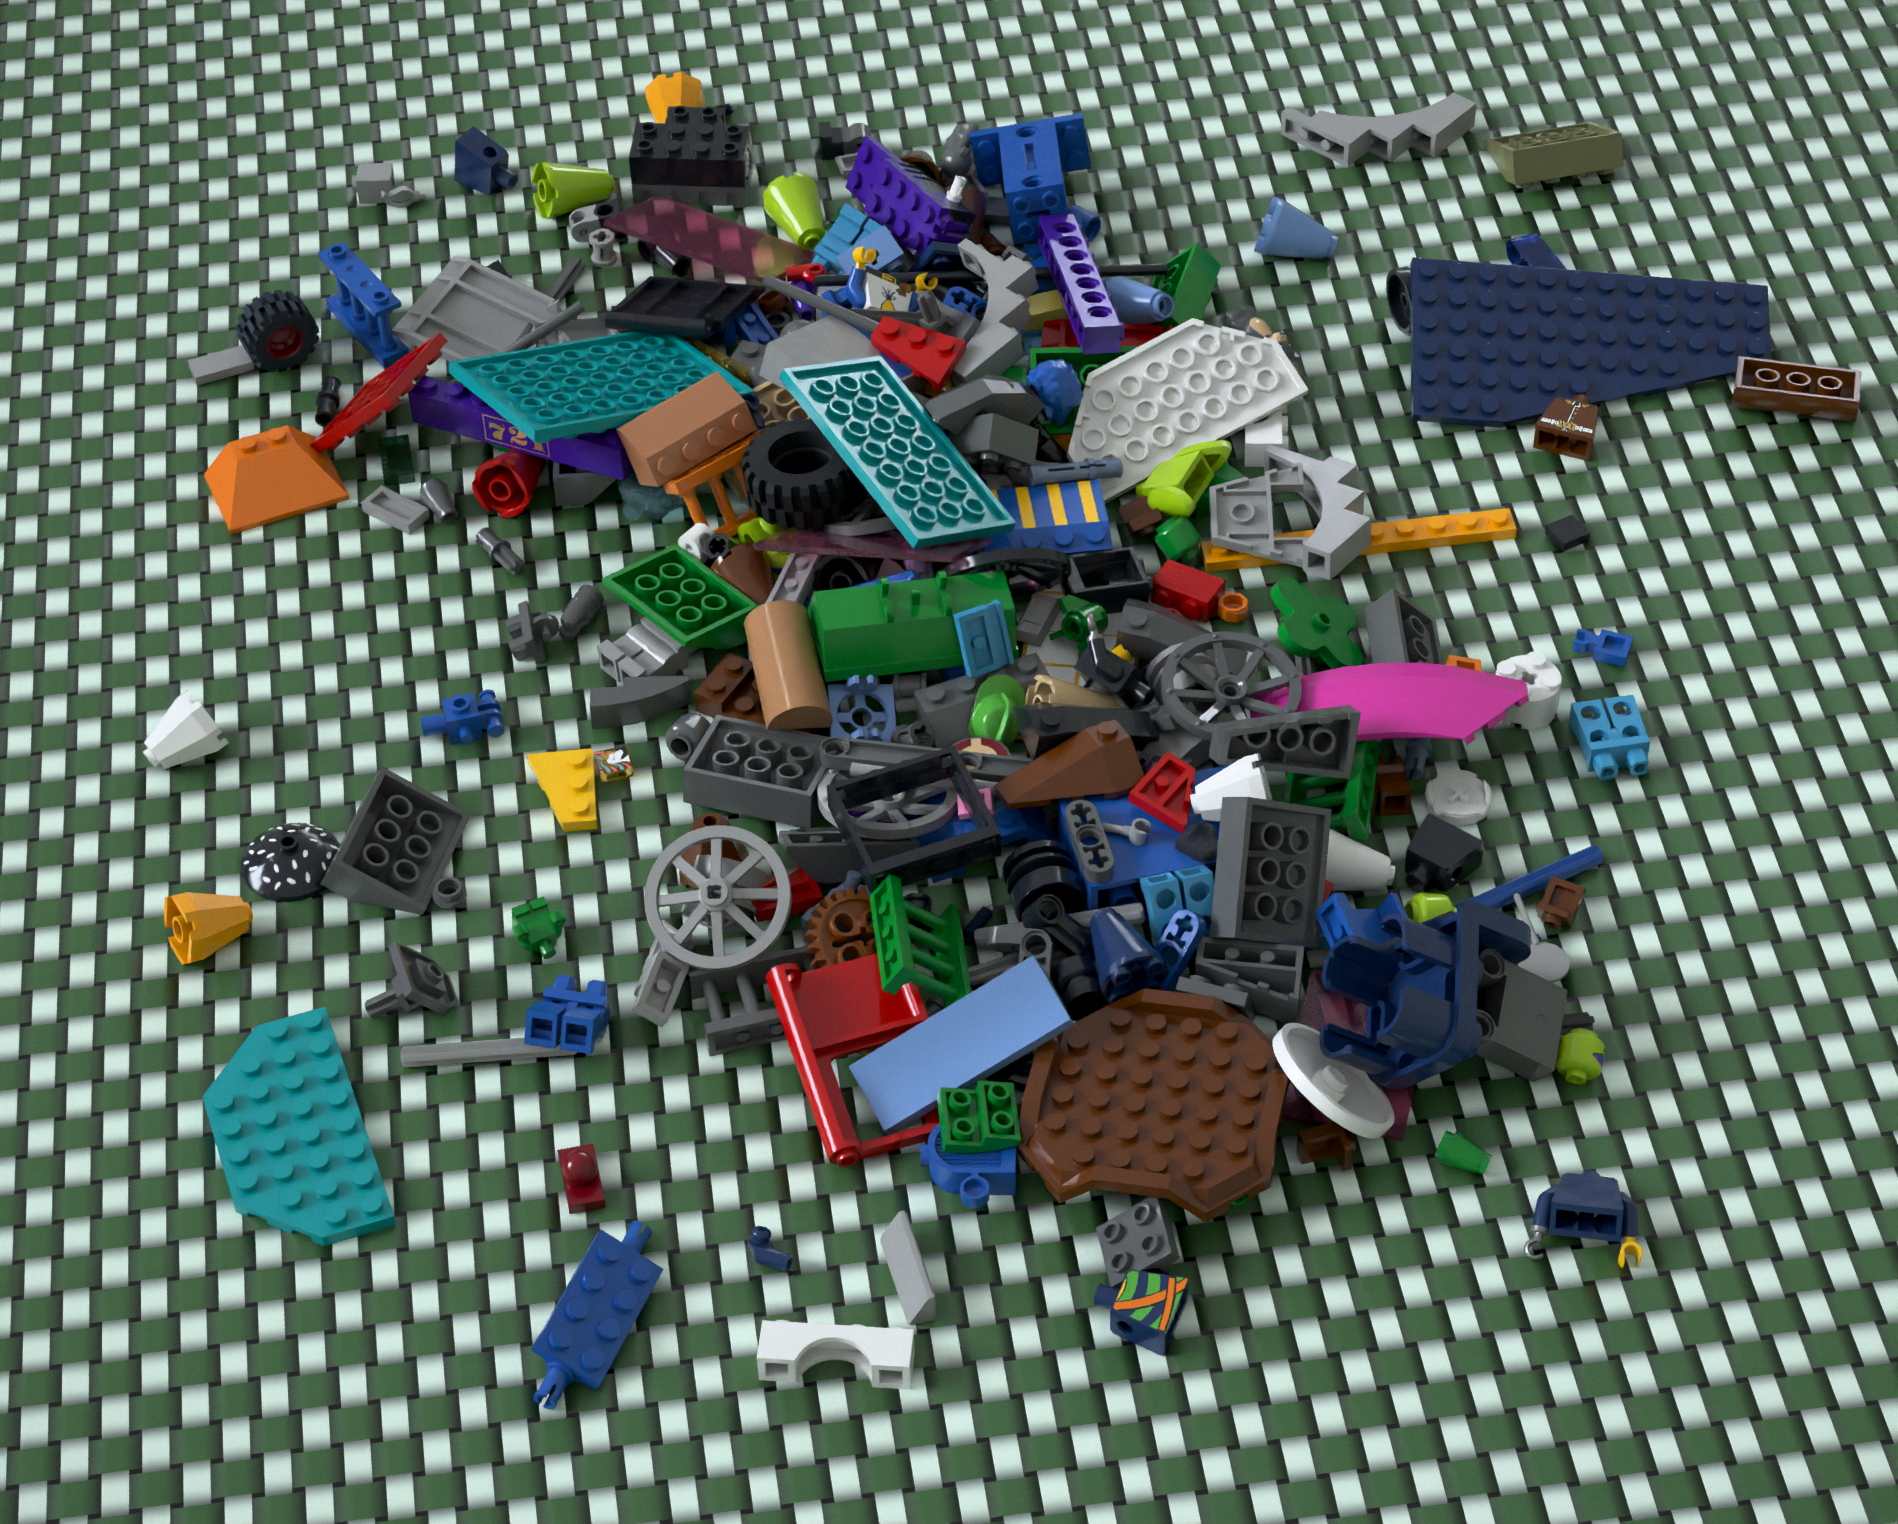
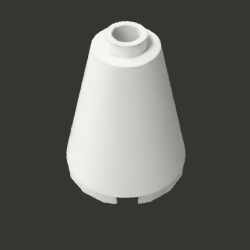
(1356, 866)

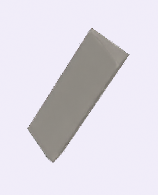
(908, 1271)

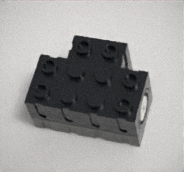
(692, 158)

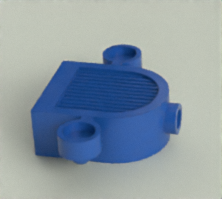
(970, 1174)

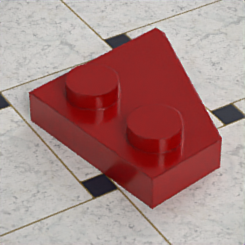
(1166, 792)
(804, 896)

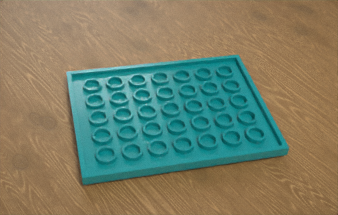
(586, 381)

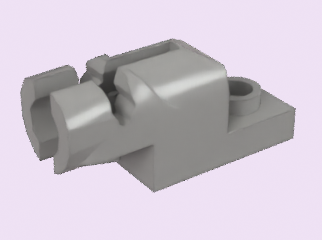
(659, 984)

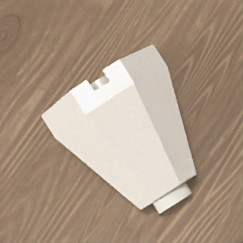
(183, 734)
(1236, 780)

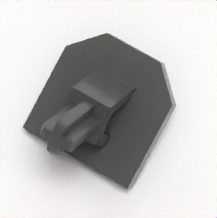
(945, 318)
(417, 983)

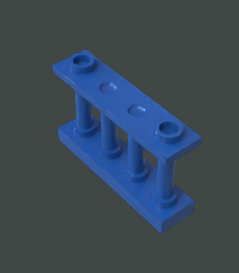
(363, 304)

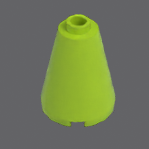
(568, 188)
(796, 209)

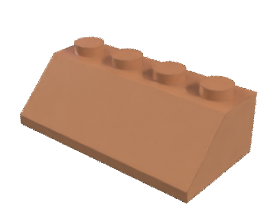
(685, 430)

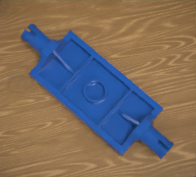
(595, 1312)

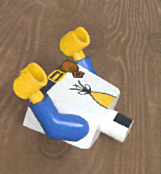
(876, 290)

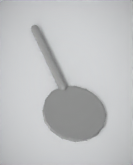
(1545, 958)

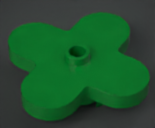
(1315, 626)

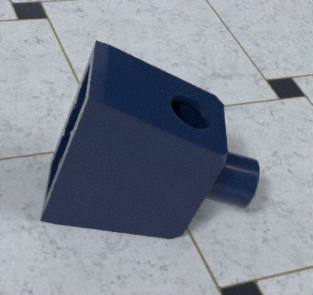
(482, 163)

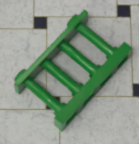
(1355, 796)
(897, 955)

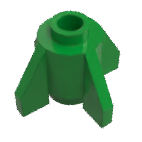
(1075, 622)

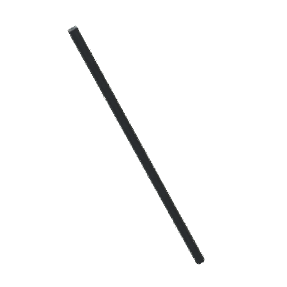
(969, 276)

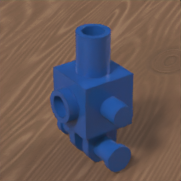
(466, 718)

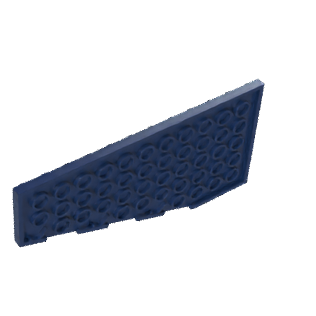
(1513, 338)

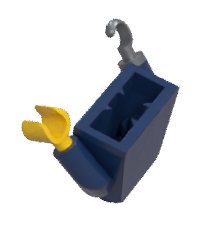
(1590, 1209)

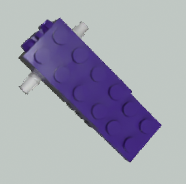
(908, 199)

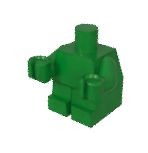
(537, 927)

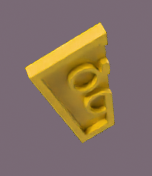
(569, 785)

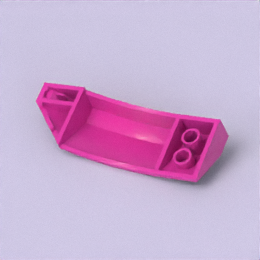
(1409, 699)

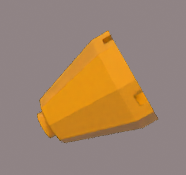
(673, 91)
(204, 923)

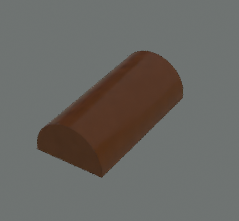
(1797, 389)

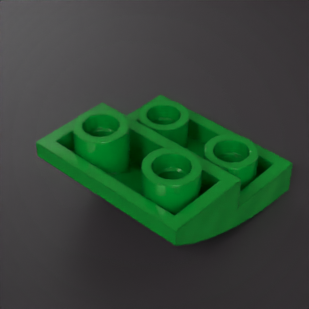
(978, 1118)

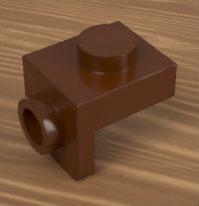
(1140, 517)
(1560, 903)
(1324, 1142)

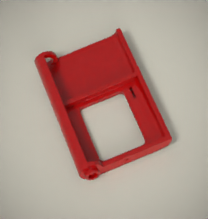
(837, 1015)

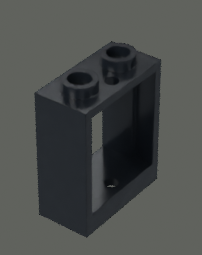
(1106, 566)

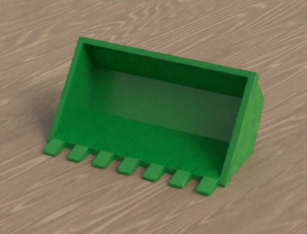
(901, 623)

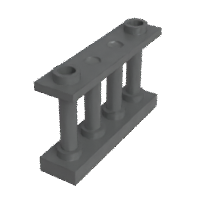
(755, 1026)

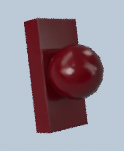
(581, 1178)

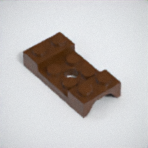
(733, 692)

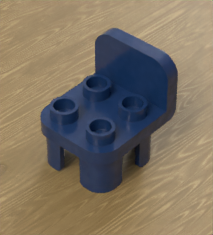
(1417, 991)

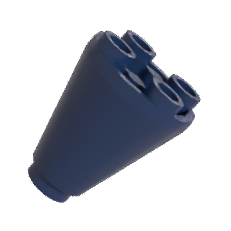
(1124, 957)

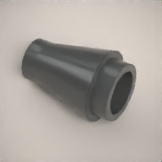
(438, 499)

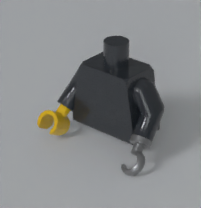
(1111, 671)

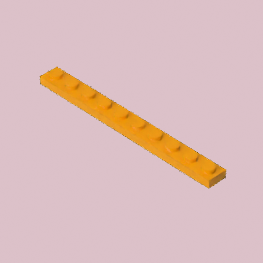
(1390, 537)

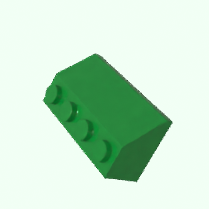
(1189, 283)

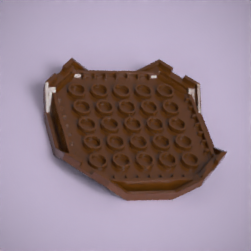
(1156, 1103)

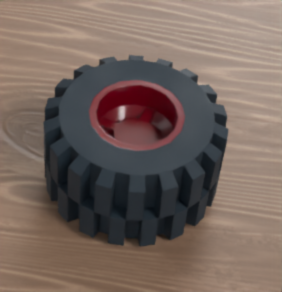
(277, 331)

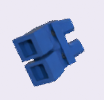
(570, 1014)

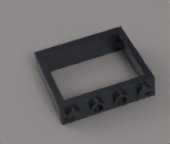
(930, 859)

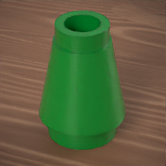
(1461, 1153)

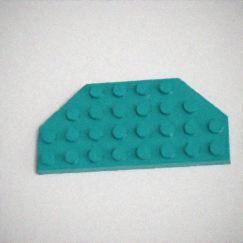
(296, 1134)

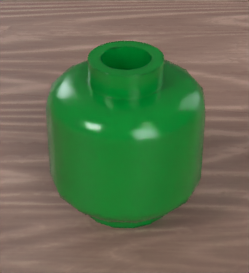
(1178, 539)

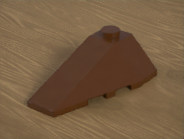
(1086, 764)

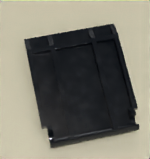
(682, 306)

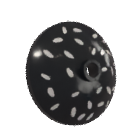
(289, 861)

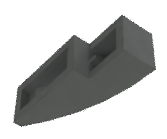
(638, 700)

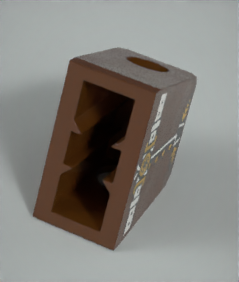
(1568, 427)

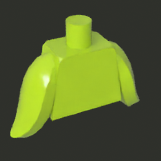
(1180, 482)

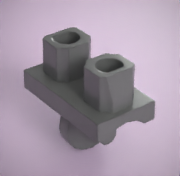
(530, 633)

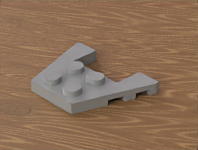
(1244, 518)

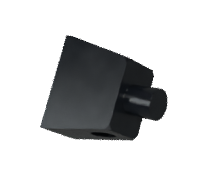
(1441, 855)

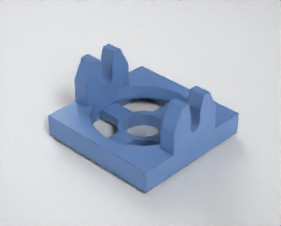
(882, 692)

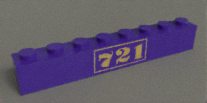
(464, 413)

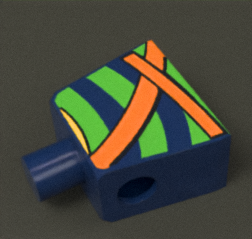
(1145, 1308)

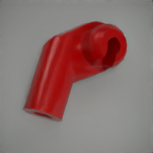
(804, 272)

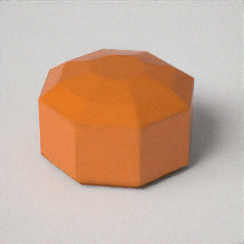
(1233, 607)

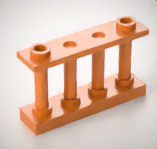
(710, 472)

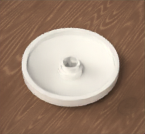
(1332, 1086)

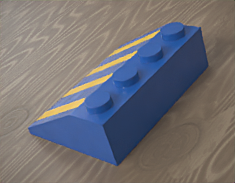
(1055, 517)

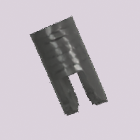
(580, 611)

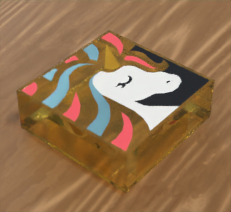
(613, 763)

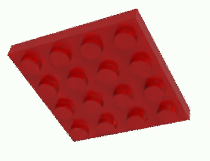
(380, 394)

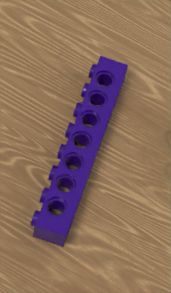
(1080, 284)

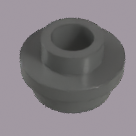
(449, 893)

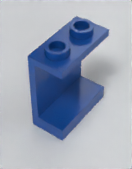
(1340, 920)

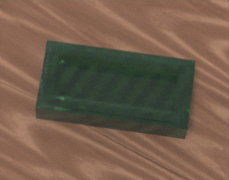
(396, 460)

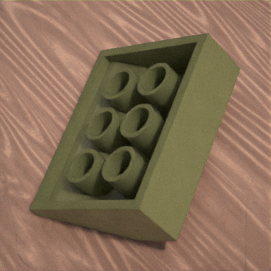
(1557, 153)

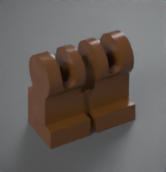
(1391, 789)

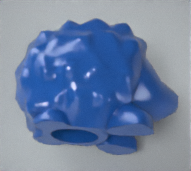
(1057, 387)

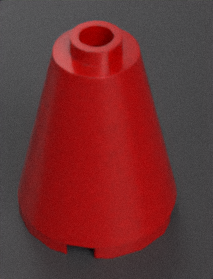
(507, 482)

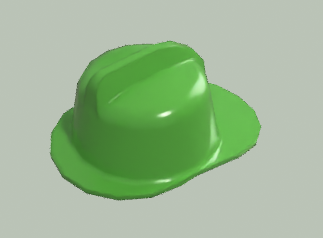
(993, 709)

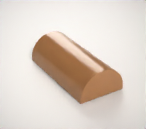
(787, 666)

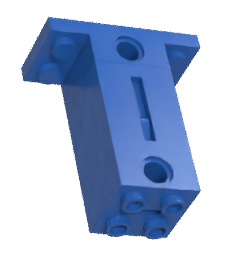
(1031, 166)

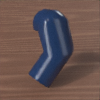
(764, 1252)

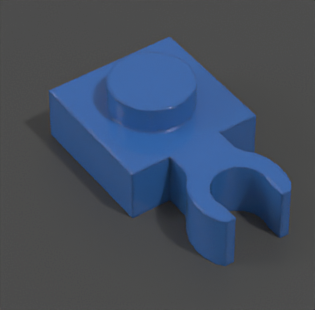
(1607, 647)

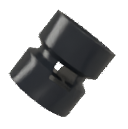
(1078, 986)

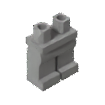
(643, 653)

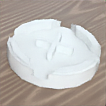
(1458, 797)

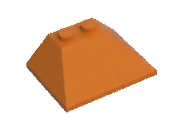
(272, 479)

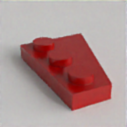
(921, 349)

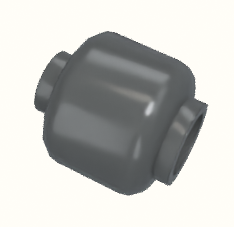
(685, 735)

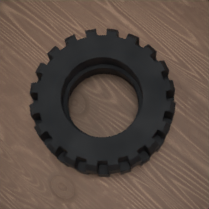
(794, 499)

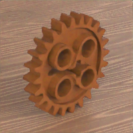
(852, 914)

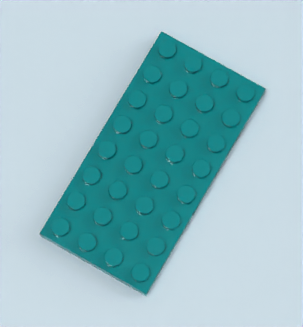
(897, 451)

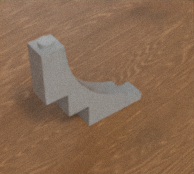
(1350, 137)

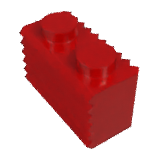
(1187, 590)

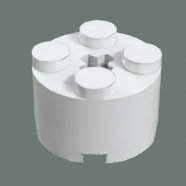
(1543, 689)

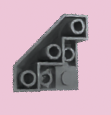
(984, 395)

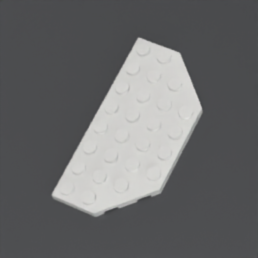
(1178, 393)

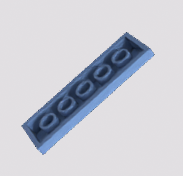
(961, 1044)

